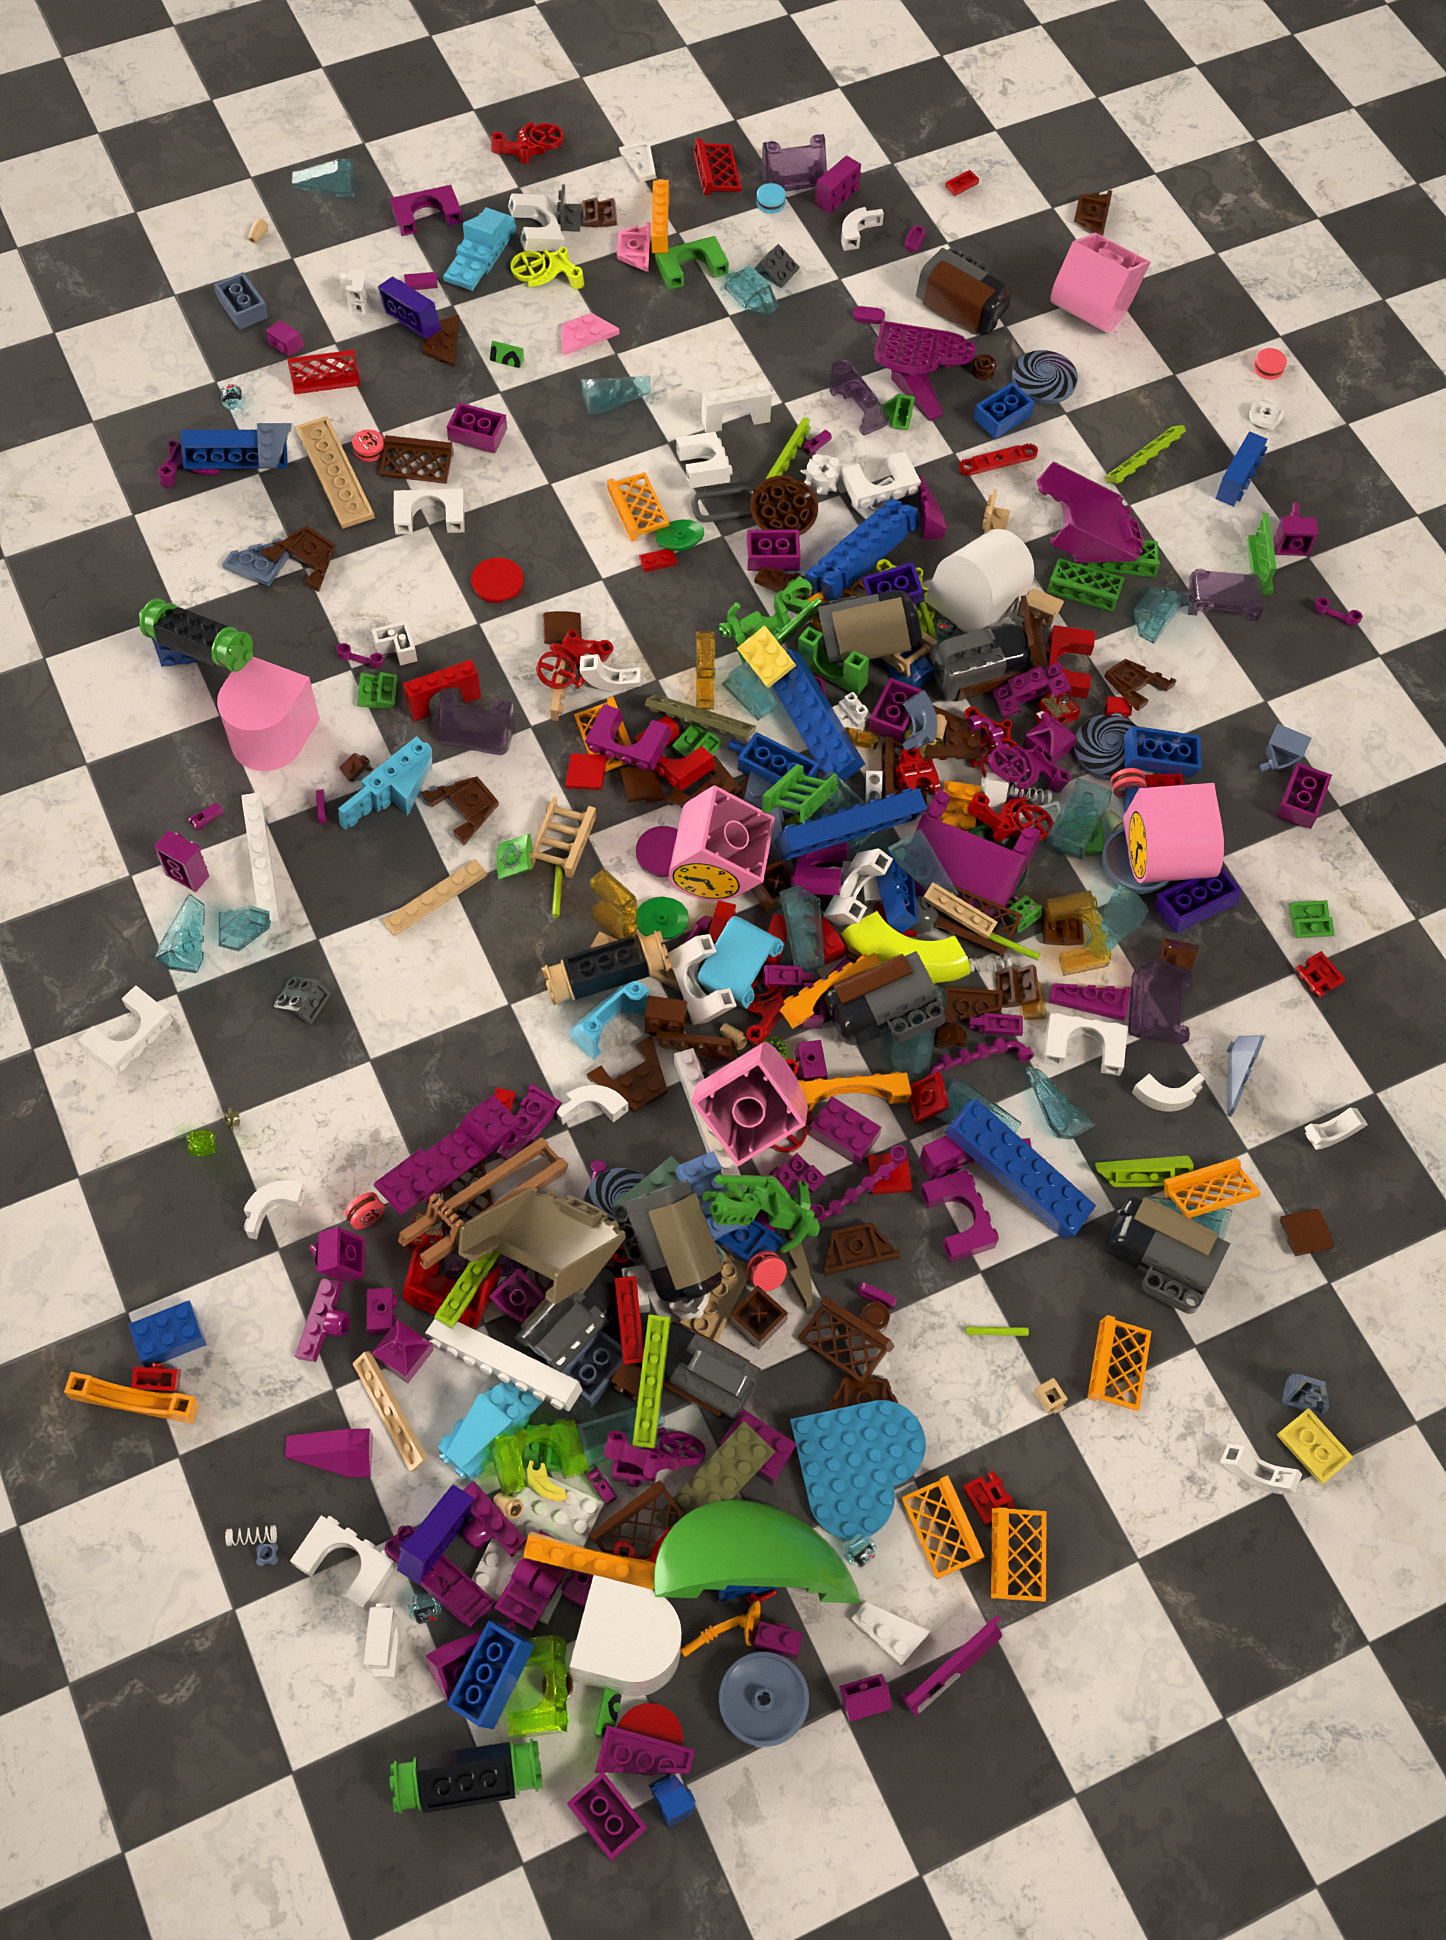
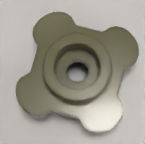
(232, 1118)

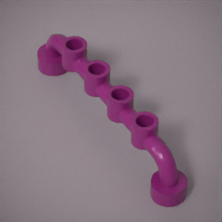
(995, 735)
(982, 1052)
(898, 1156)

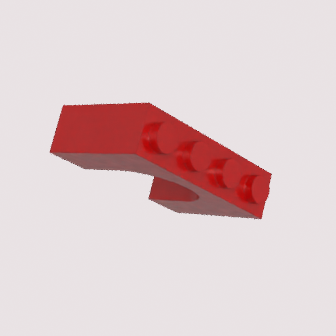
(1076, 641)
(422, 689)
(685, 770)
(725, 911)

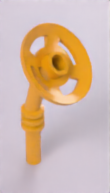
(747, 1621)

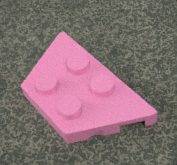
(635, 246)
(585, 332)

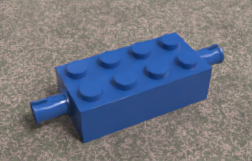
(771, 759)

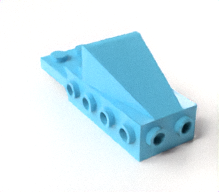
(482, 245)
(394, 780)
(493, 1414)

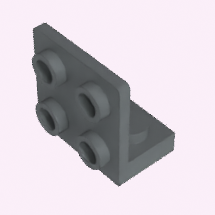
(569, 214)
(778, 265)
(303, 997)

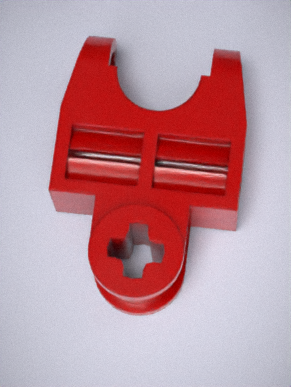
(916, 771)

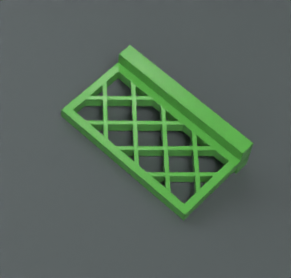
(1262, 554)
(1140, 567)
(1084, 591)

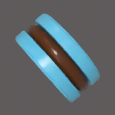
(771, 198)

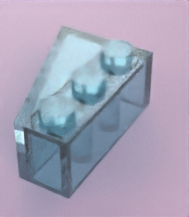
(750, 691)
(242, 926)

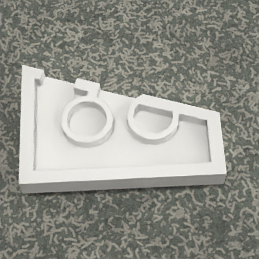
(890, 1632)

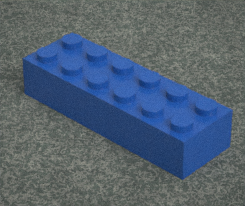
(223, 449)

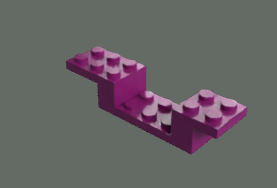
(450, 1158)

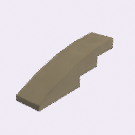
(800, 1275)

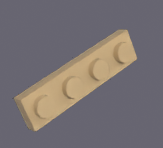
(559, 694)
(959, 910)

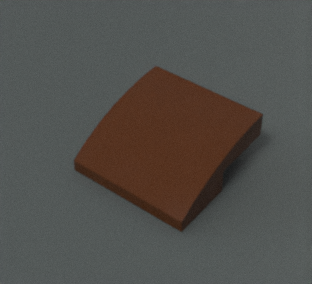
(599, 213)
(558, 623)
(641, 784)
(1062, 932)
(1018, 986)
(1307, 1232)

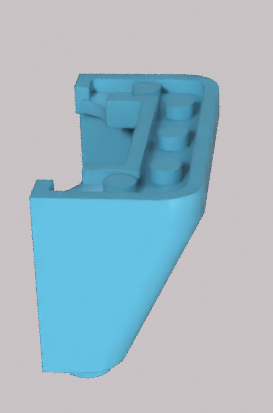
(738, 959)
(626, 998)

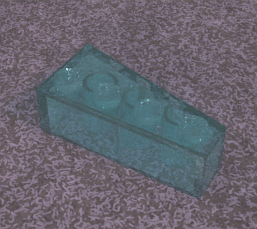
(804, 927)
(595, 1433)

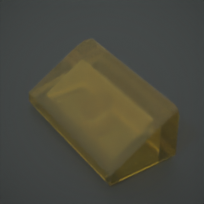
(862, 738)
(1036, 1010)

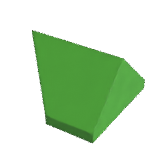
(900, 410)

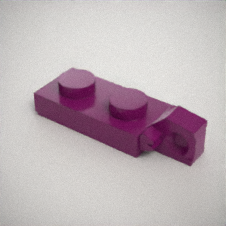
(786, 976)
(997, 1024)

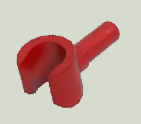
(751, 1598)

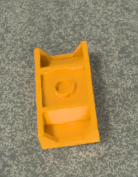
(956, 811)

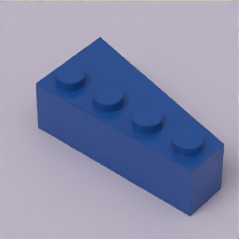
(898, 897)

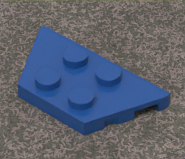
(750, 1241)

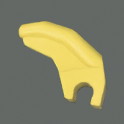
(541, 1484)

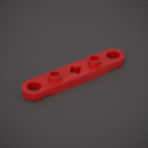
(988, 461)

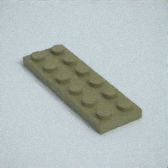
(706, 718)
(723, 1473)

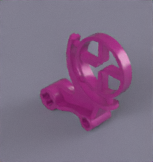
(168, 470)
(1031, 762)
(658, 1458)

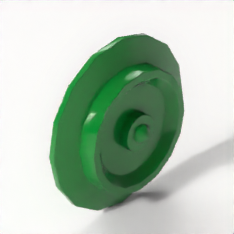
(680, 535)
(662, 915)

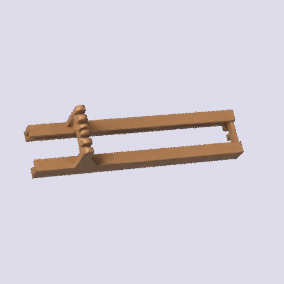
(440, 1210)

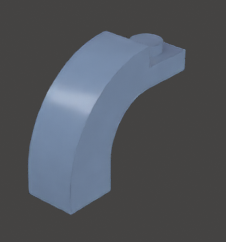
(923, 721)

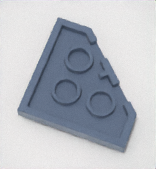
(254, 565)

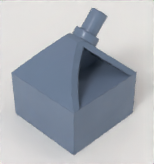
(1285, 749)

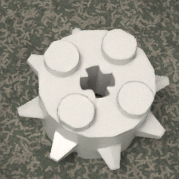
(823, 474)

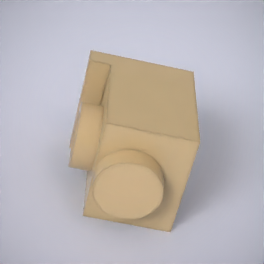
(1052, 1390)

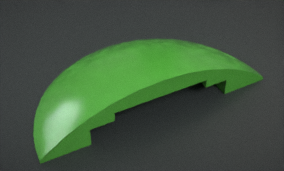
(749, 1547)

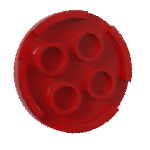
(497, 580)
(653, 1721)

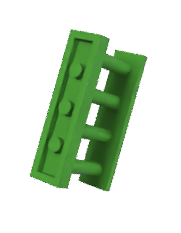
(792, 782)

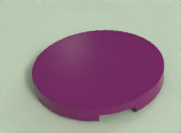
(656, 850)

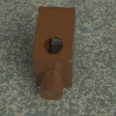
(1179, 953)

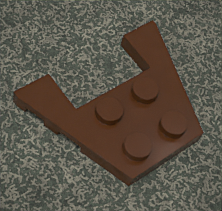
(308, 548)
(1130, 677)
(958, 740)
(721, 779)
(470, 799)
(640, 1084)

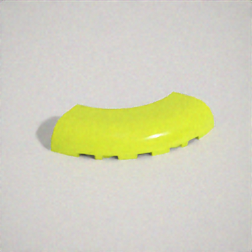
(942, 958)

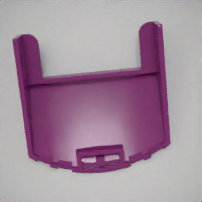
(1094, 516)
(976, 862)

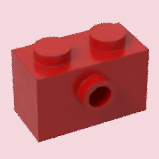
(156, 1378)

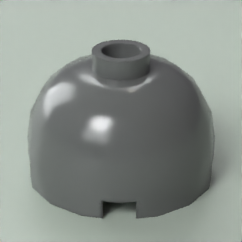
(926, 916)

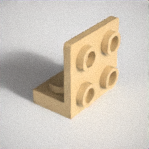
(996, 517)
(1043, 607)

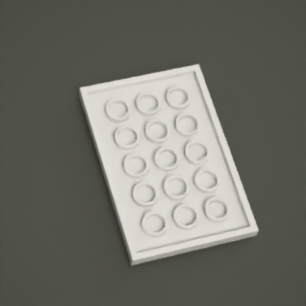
(563, 1520)

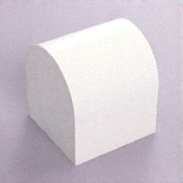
(983, 581)
(626, 1639)

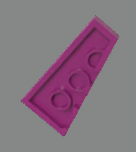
(1100, 1001)
(534, 1115)
(640, 1754)

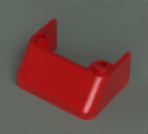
(429, 1289)

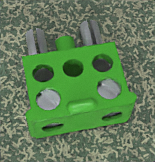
(1025, 906)

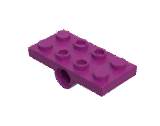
(530, 1591)

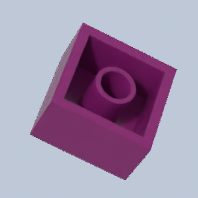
(1295, 534)
(1052, 737)
(339, 1254)
(403, 1351)

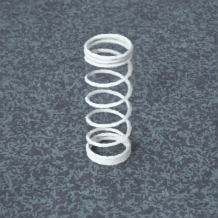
(1043, 798)
(1008, 963)
(229, 1536)

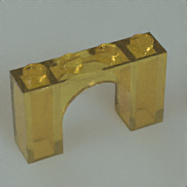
(705, 669)
(1081, 907)
(617, 908)

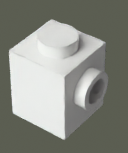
(883, 1366)

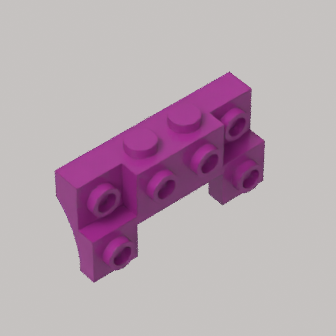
(1029, 686)
(789, 1176)

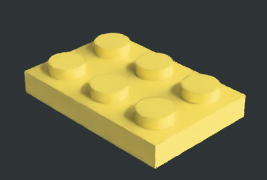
(766, 656)
(1315, 1446)

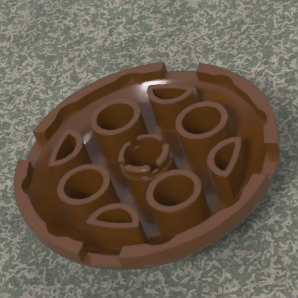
(784, 493)

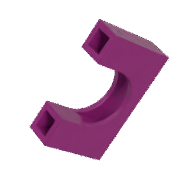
(441, 198)
(643, 753)
(820, 880)
(960, 1188)

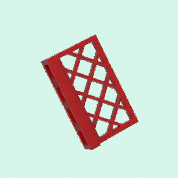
(705, 167)
(325, 379)
(629, 1319)

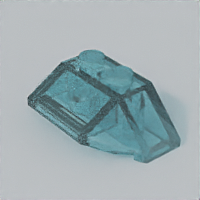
(751, 290)
(1157, 611)
(913, 1055)

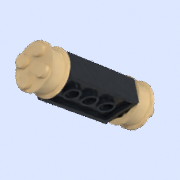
(606, 967)

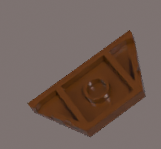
(1093, 211)
(443, 344)
(857, 1248)
(853, 1392)

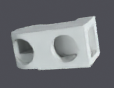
(873, 785)

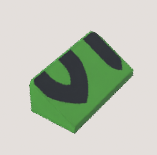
(506, 354)
(608, 1711)

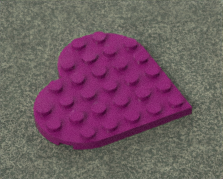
(920, 349)

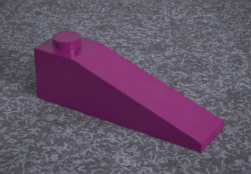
(922, 390)
(930, 514)
(517, 1296)
(335, 1451)
(450, 1660)

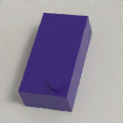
(409, 307)
(1197, 900)
(435, 1534)

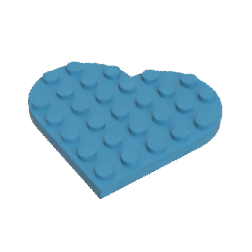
(854, 1462)

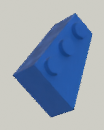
(672, 1799)

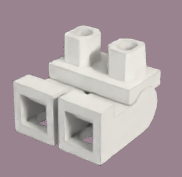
(355, 291)
(852, 712)

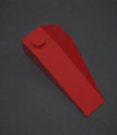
(832, 944)

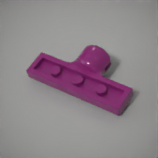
(322, 1321)
(490, 1523)

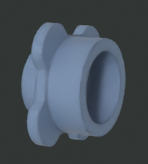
(267, 1548)

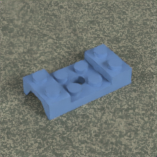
(701, 1177)

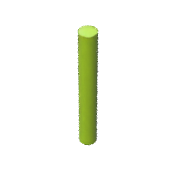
(557, 891)
(1014, 946)
(1002, 1331)

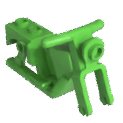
(779, 624)
(763, 1194)

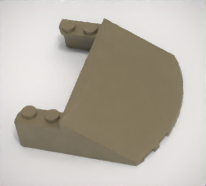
(547, 1234)

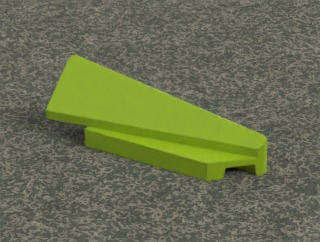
(1144, 1171)

